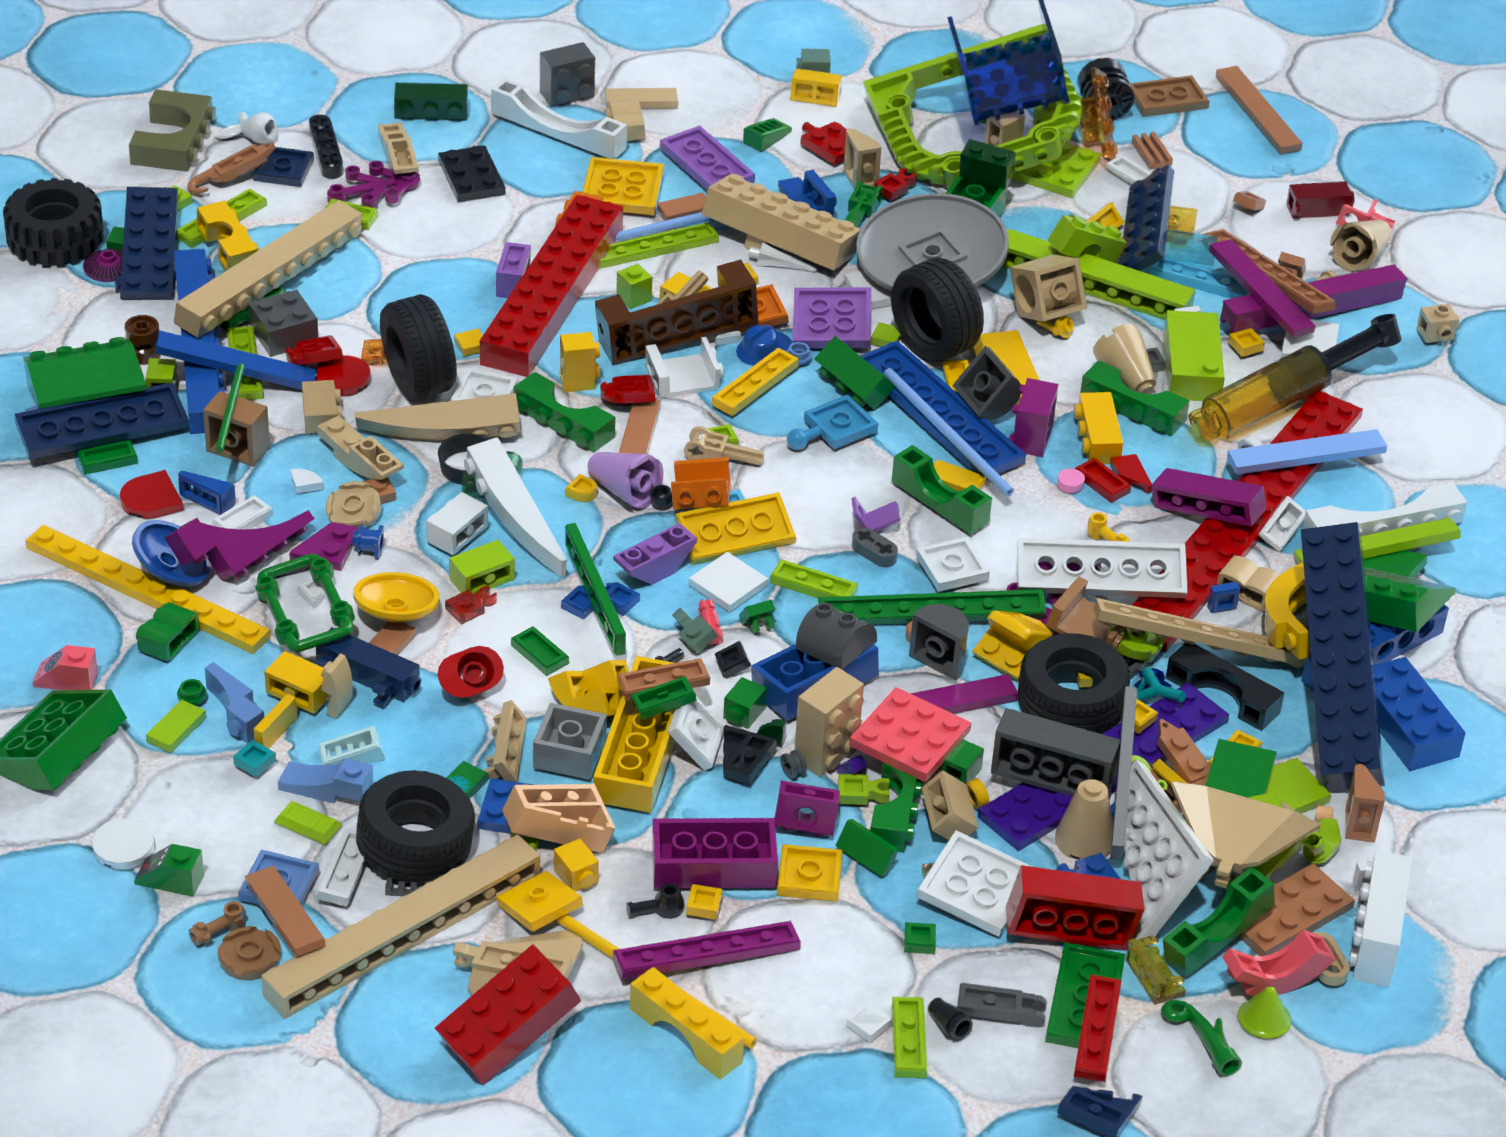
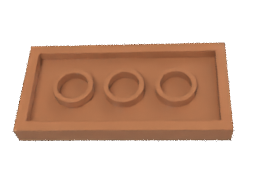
(1301, 902)

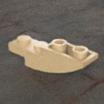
(358, 453)

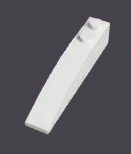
(512, 503)

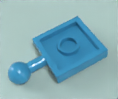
(836, 422)

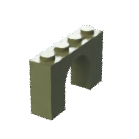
(179, 148)

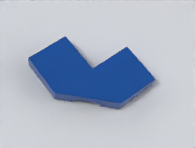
(621, 596)

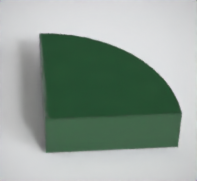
(774, 729)

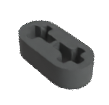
(874, 547)

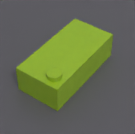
(1193, 354)

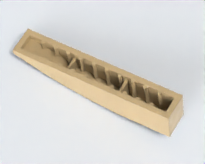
(438, 421)

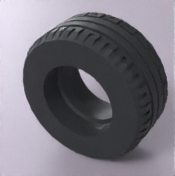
(418, 347)
(1059, 661)
(421, 799)

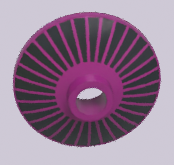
(103, 265)

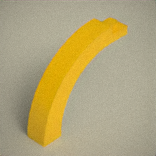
(1281, 601)

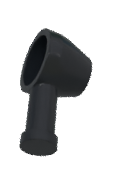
(667, 903)

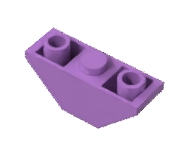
(658, 555)

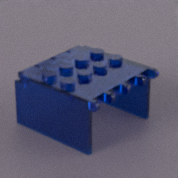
(1013, 76)

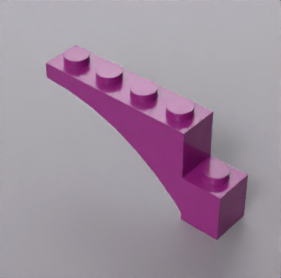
(232, 549)

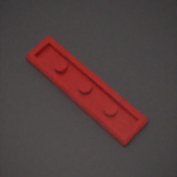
(1097, 1028)

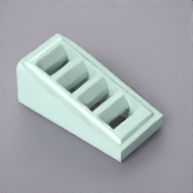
(368, 741)

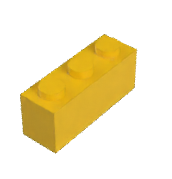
(1098, 426)

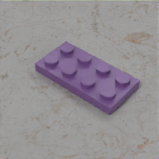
(704, 157)

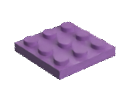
(832, 312)

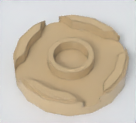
(354, 504)

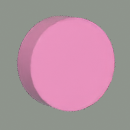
(1070, 480)

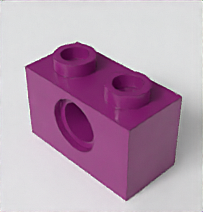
(820, 800)

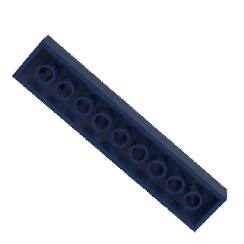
(1341, 654)

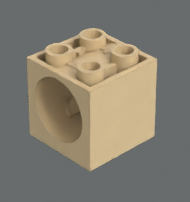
(1048, 287)

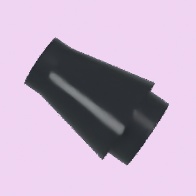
(951, 1019)

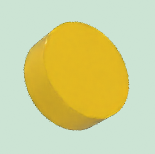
(978, 793)

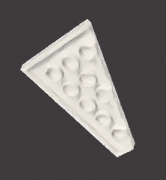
(1159, 851)

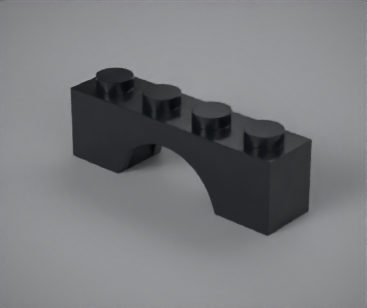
(1257, 700)

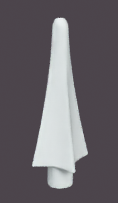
(771, 257)

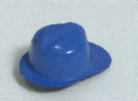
(760, 342)

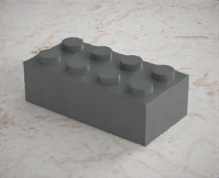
(1052, 753)

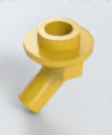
(1062, 326)

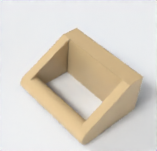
(865, 159)

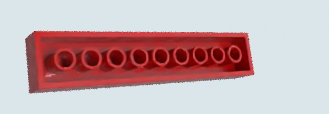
(551, 286)

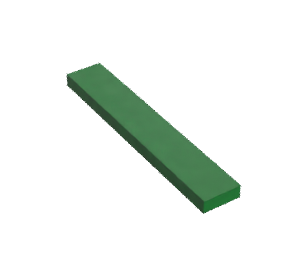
(595, 589)

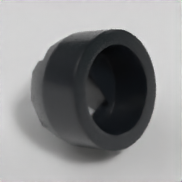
(658, 491)

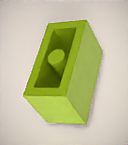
(482, 566)

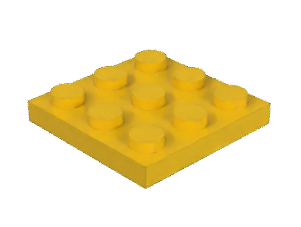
(625, 183)

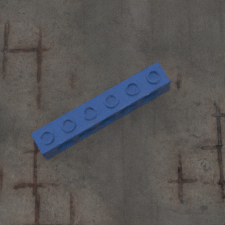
(1391, 641)

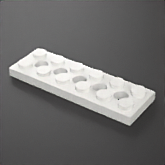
(1111, 553)

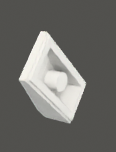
(1282, 523)

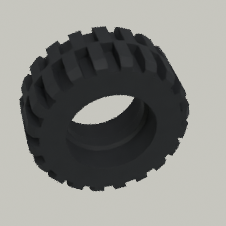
(53, 222)

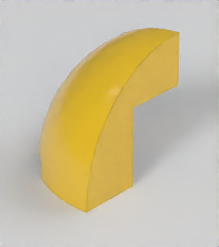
(592, 688)

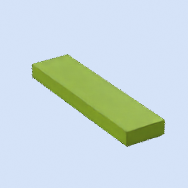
(244, 206)
(243, 339)

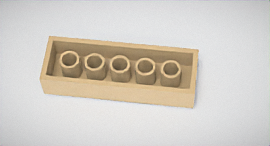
(781, 221)

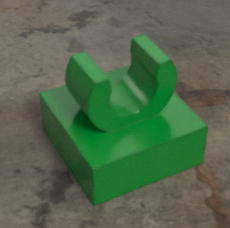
(758, 613)

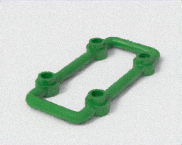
(286, 630)

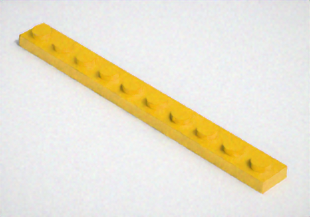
(146, 587)

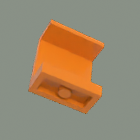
(701, 483)

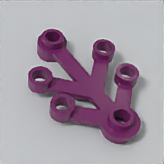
(375, 185)

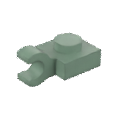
(695, 632)

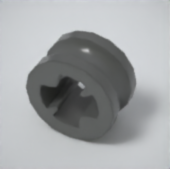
(793, 764)

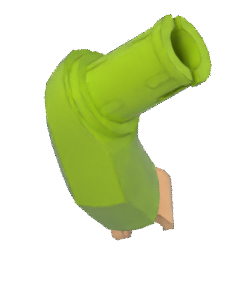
(1326, 841)

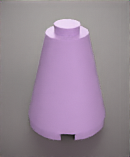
(627, 475)

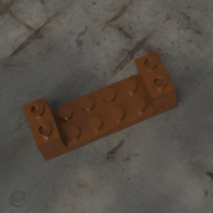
(679, 320)

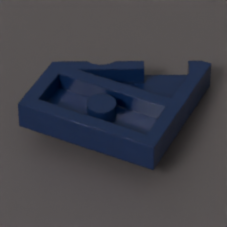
(1099, 1109)

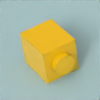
(576, 865)

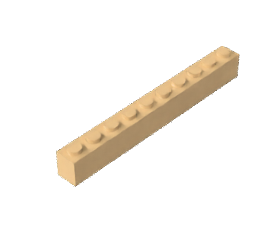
(267, 269)
(399, 926)

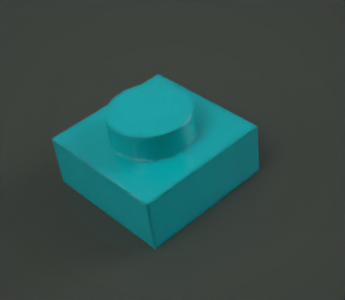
(254, 758)

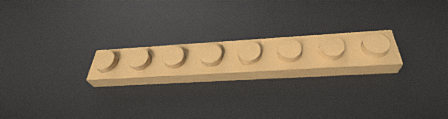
(1192, 631)

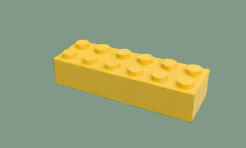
(634, 753)

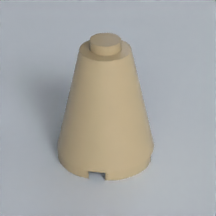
(1359, 243)
(1128, 353)
(1086, 822)

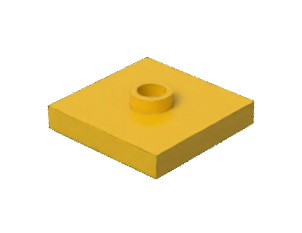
(539, 901)

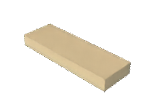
(648, 97)

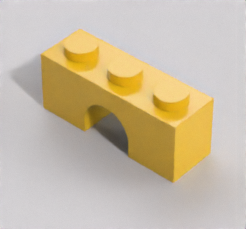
(220, 223)

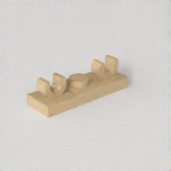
(508, 743)

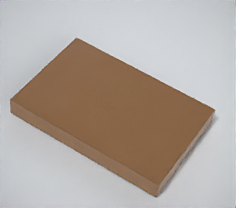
(1169, 96)

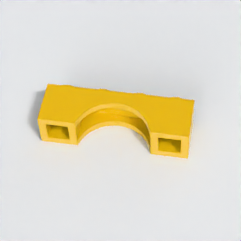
(712, 1040)

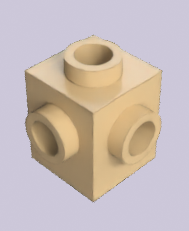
(1437, 323)

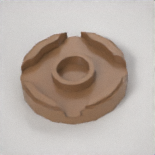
(249, 953)

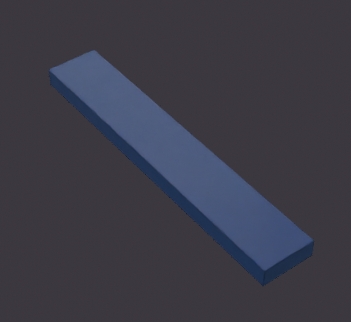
(228, 358)

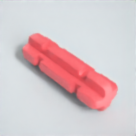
(709, 614)

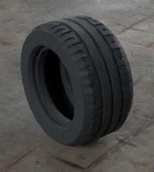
(937, 309)

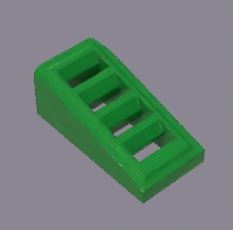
(765, 133)

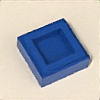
(1223, 597)

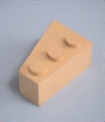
(560, 814)

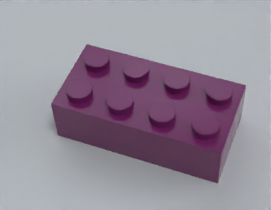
(714, 852)

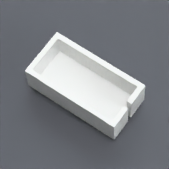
(1380, 918)

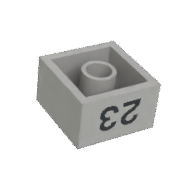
(569, 741)

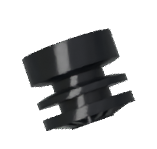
(1119, 87)

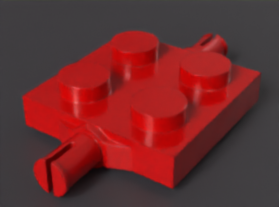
(825, 141)

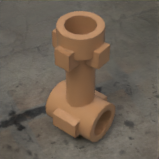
(232, 919)

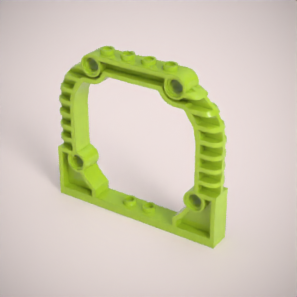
(891, 102)

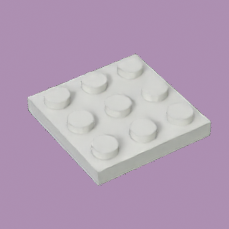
(972, 882)

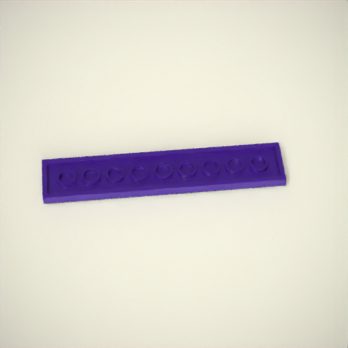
(1032, 811)

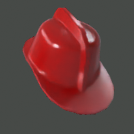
(470, 671)

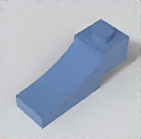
(237, 700)
(327, 782)

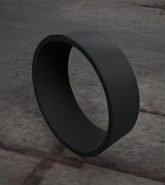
(454, 445)

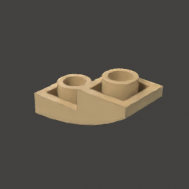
(337, 685)

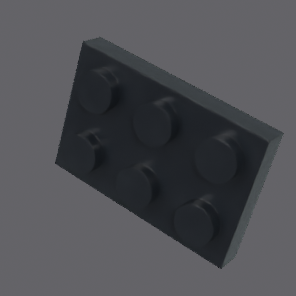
(471, 173)

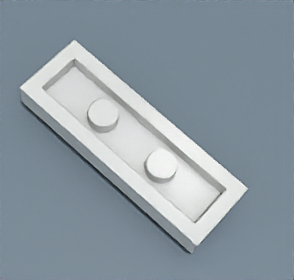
(342, 871)

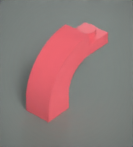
(1285, 969)

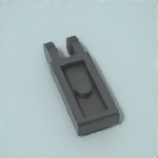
(1002, 1004)

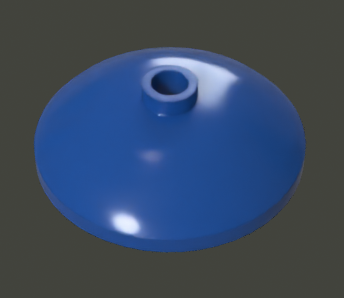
(159, 558)

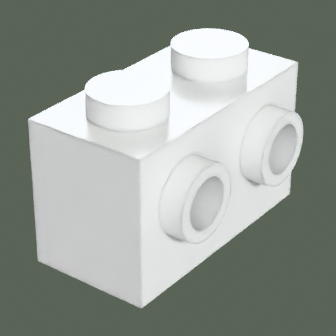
(457, 523)

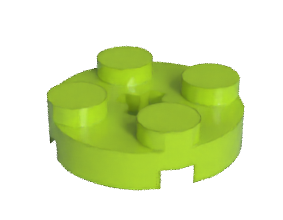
(1142, 648)

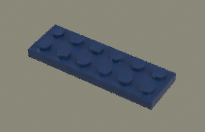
(1147, 219)
(149, 243)
(101, 421)

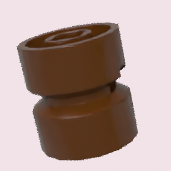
(143, 334)

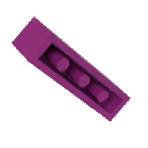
(1208, 496)

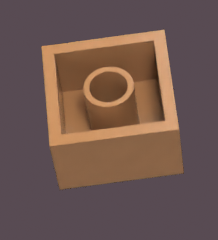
(247, 433)

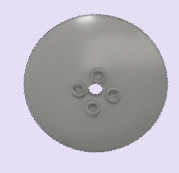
(935, 224)

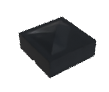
(732, 659)

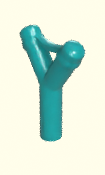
(1156, 688)

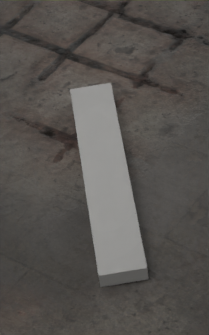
(1123, 773)

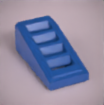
(207, 491)

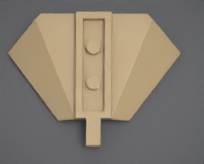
(1239, 829)
(491, 957)

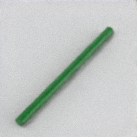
(229, 408)

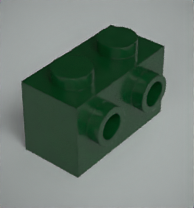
(987, 164)

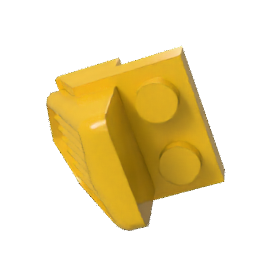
(1009, 641)

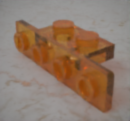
(1095, 120)

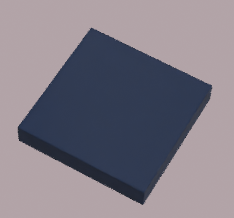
(285, 167)

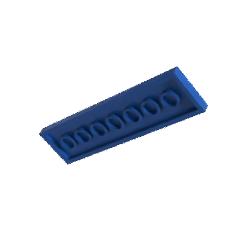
(949, 405)

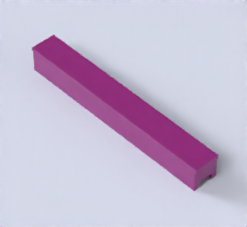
(1348, 291)

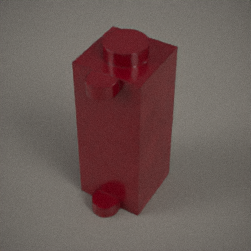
(1318, 199)

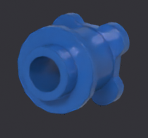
(369, 540)

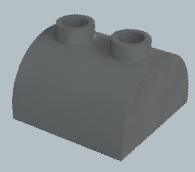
(988, 386)
(834, 635)
(940, 639)

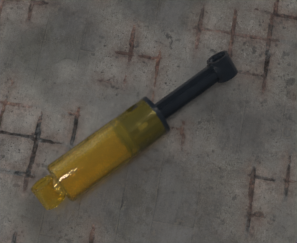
(1284, 383)

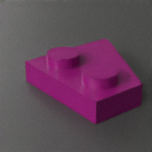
(330, 542)

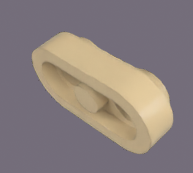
(1338, 971)

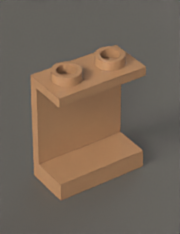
(1076, 615)

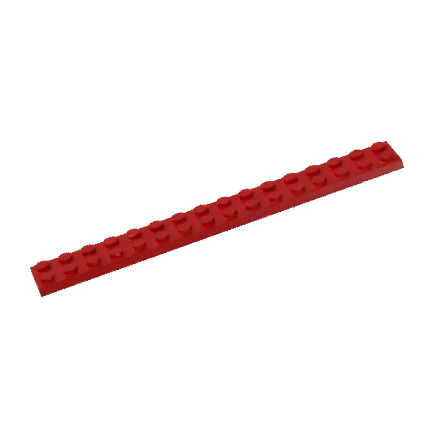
(1218, 541)

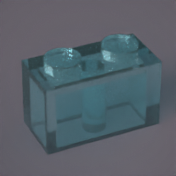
(1189, 247)

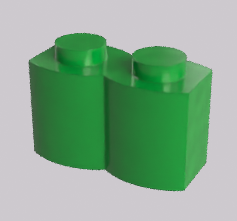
(167, 631)

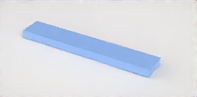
(1306, 451)

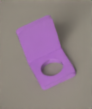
(878, 518)

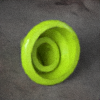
(1265, 1015)

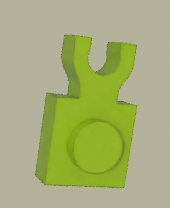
(857, 789)

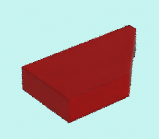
(1131, 470)

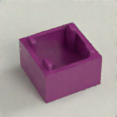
(1034, 416)

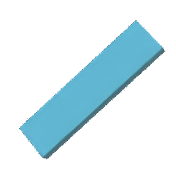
(1198, 278)

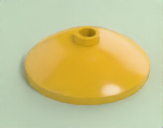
(396, 596)

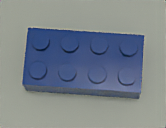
(1414, 717)

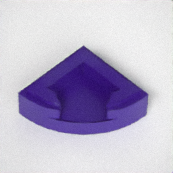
(852, 765)

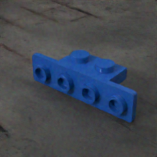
(810, 191)

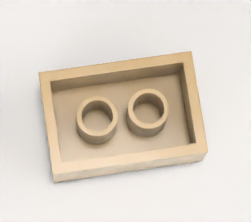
(827, 719)

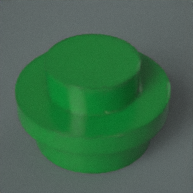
(192, 691)

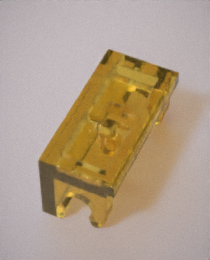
(1153, 971)

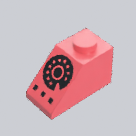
(68, 669)

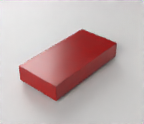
(1104, 480)

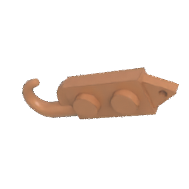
(232, 166)
(1183, 753)

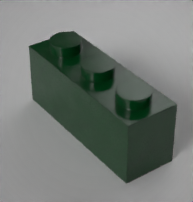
(431, 101)

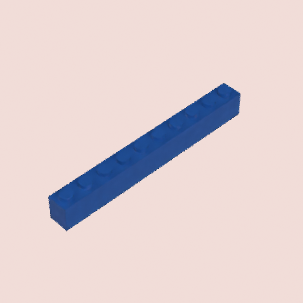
(201, 381)

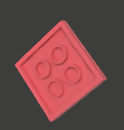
(910, 734)

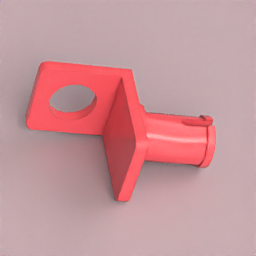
(1362, 216)

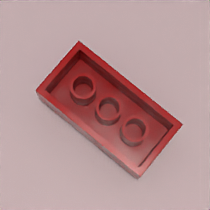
(1074, 907)
(508, 1014)

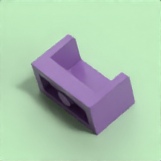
(511, 267)

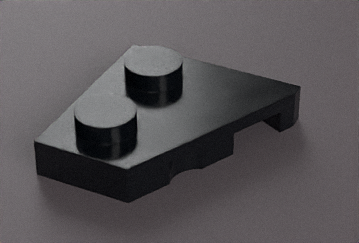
(745, 753)

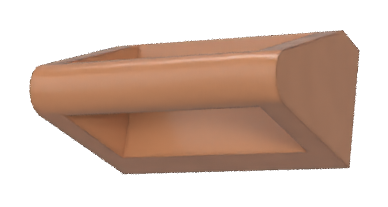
(1363, 806)

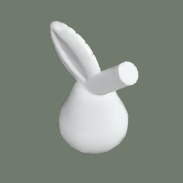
(259, 128)

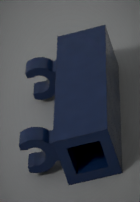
(374, 668)

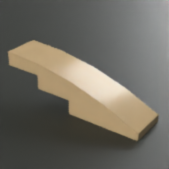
(398, 148)

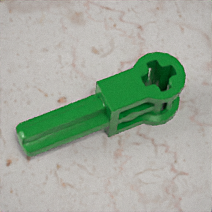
(863, 202)

